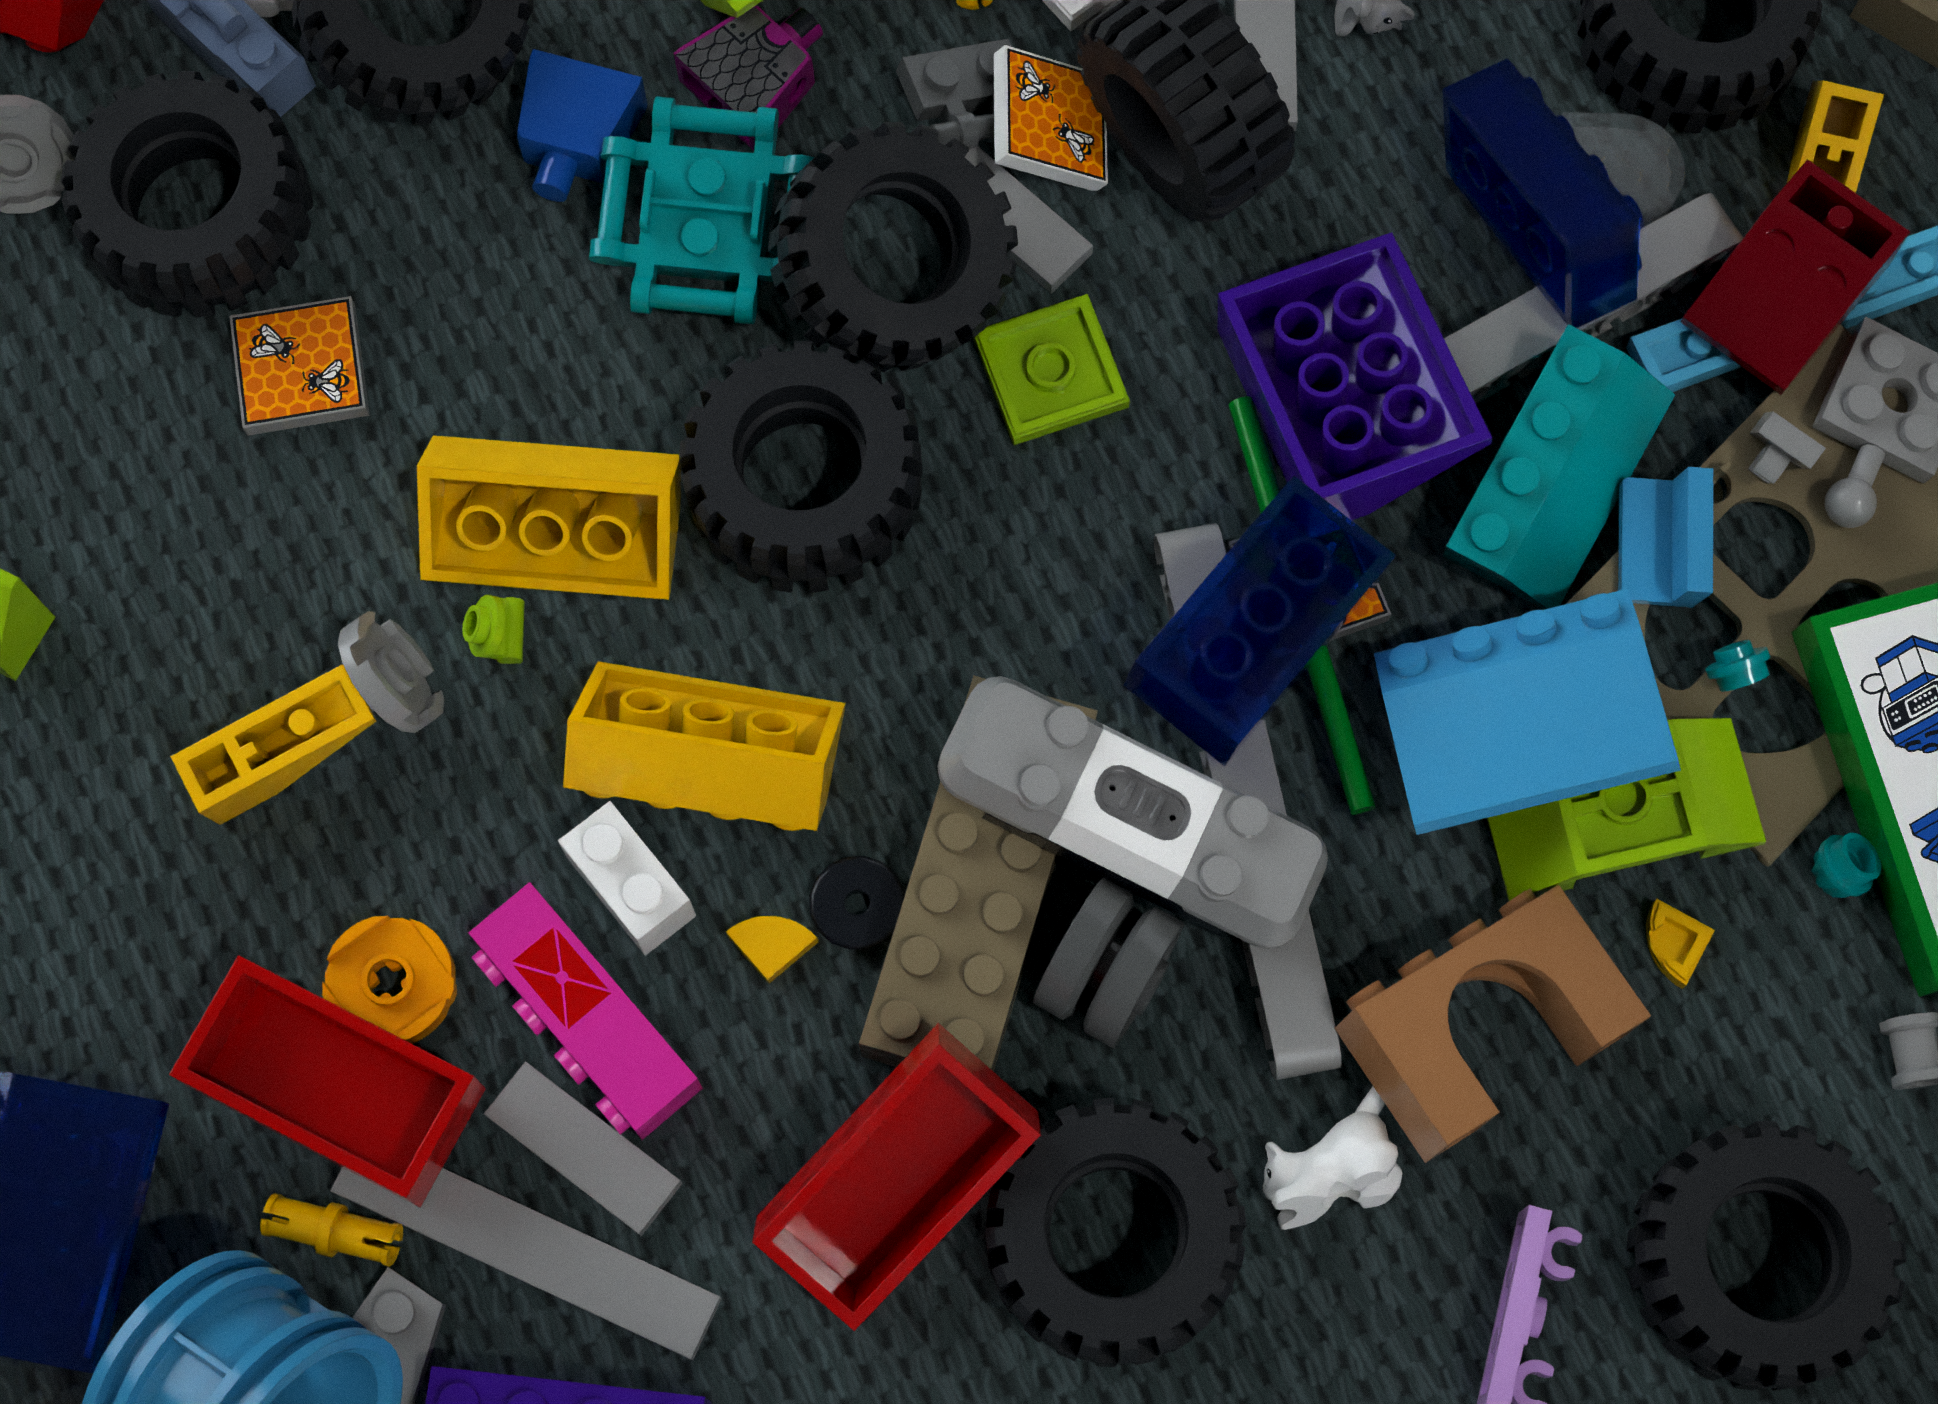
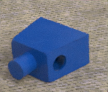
(568, 114)

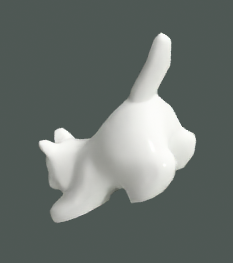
(1347, 1162)

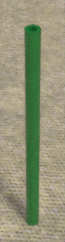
(1321, 669)

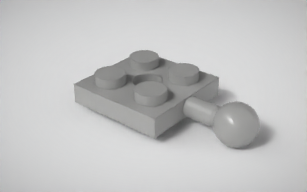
(1861, 419)

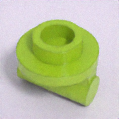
(496, 628)

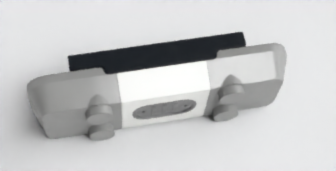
(1132, 814)

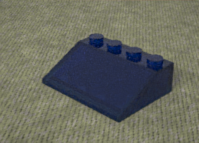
(68, 1213)

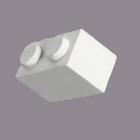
(627, 878)

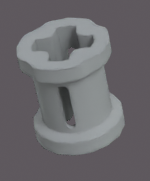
(1913, 1049)

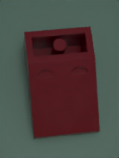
(1795, 276)

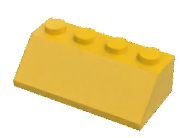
(548, 516)
(703, 746)

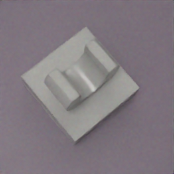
(1783, 445)

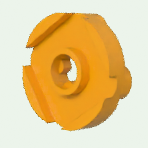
(397, 944)

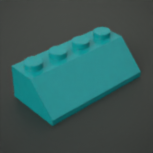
(1560, 470)

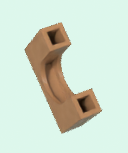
(1537, 950)

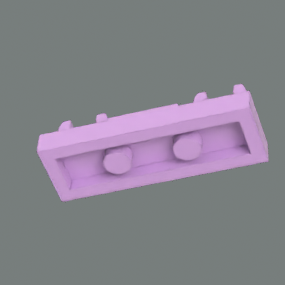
(1521, 1309)

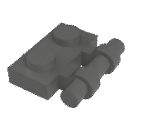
(951, 86)

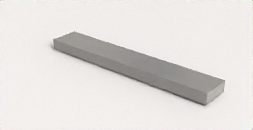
(549, 1257)

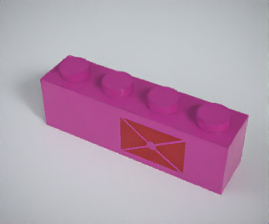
(585, 1011)

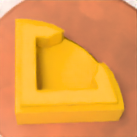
(1676, 941)
(771, 943)

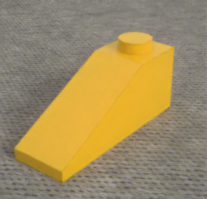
(1836, 130)
(272, 746)

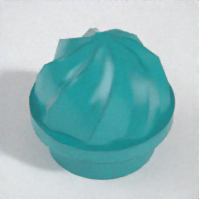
(1846, 865)

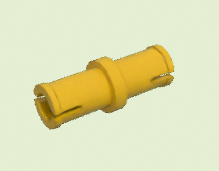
(331, 1229)

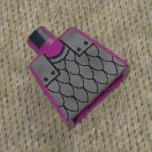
(751, 63)

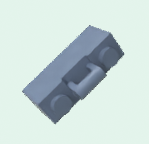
(240, 47)

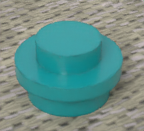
(1738, 665)

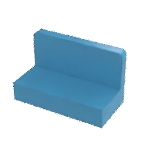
(1667, 538)

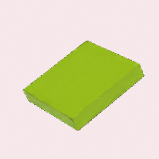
(1051, 369)

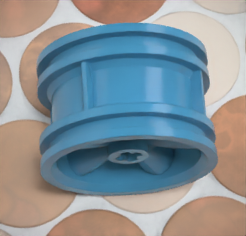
(242, 1336)

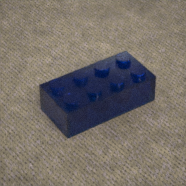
(1542, 193)
(1258, 620)

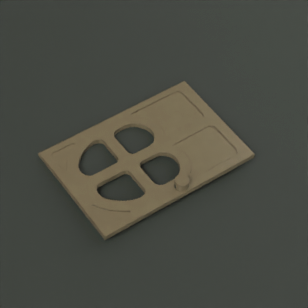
(1886, 554)

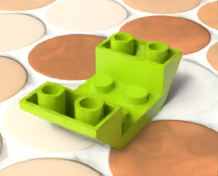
(1637, 823)

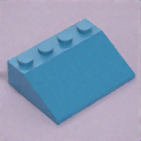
(1525, 711)

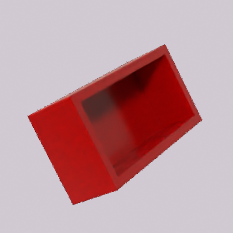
(328, 1080)
(896, 1177)

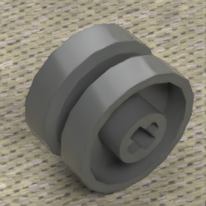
(1115, 967)

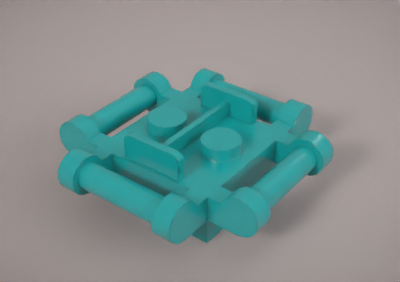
(699, 209)

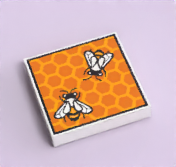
(1047, 120)

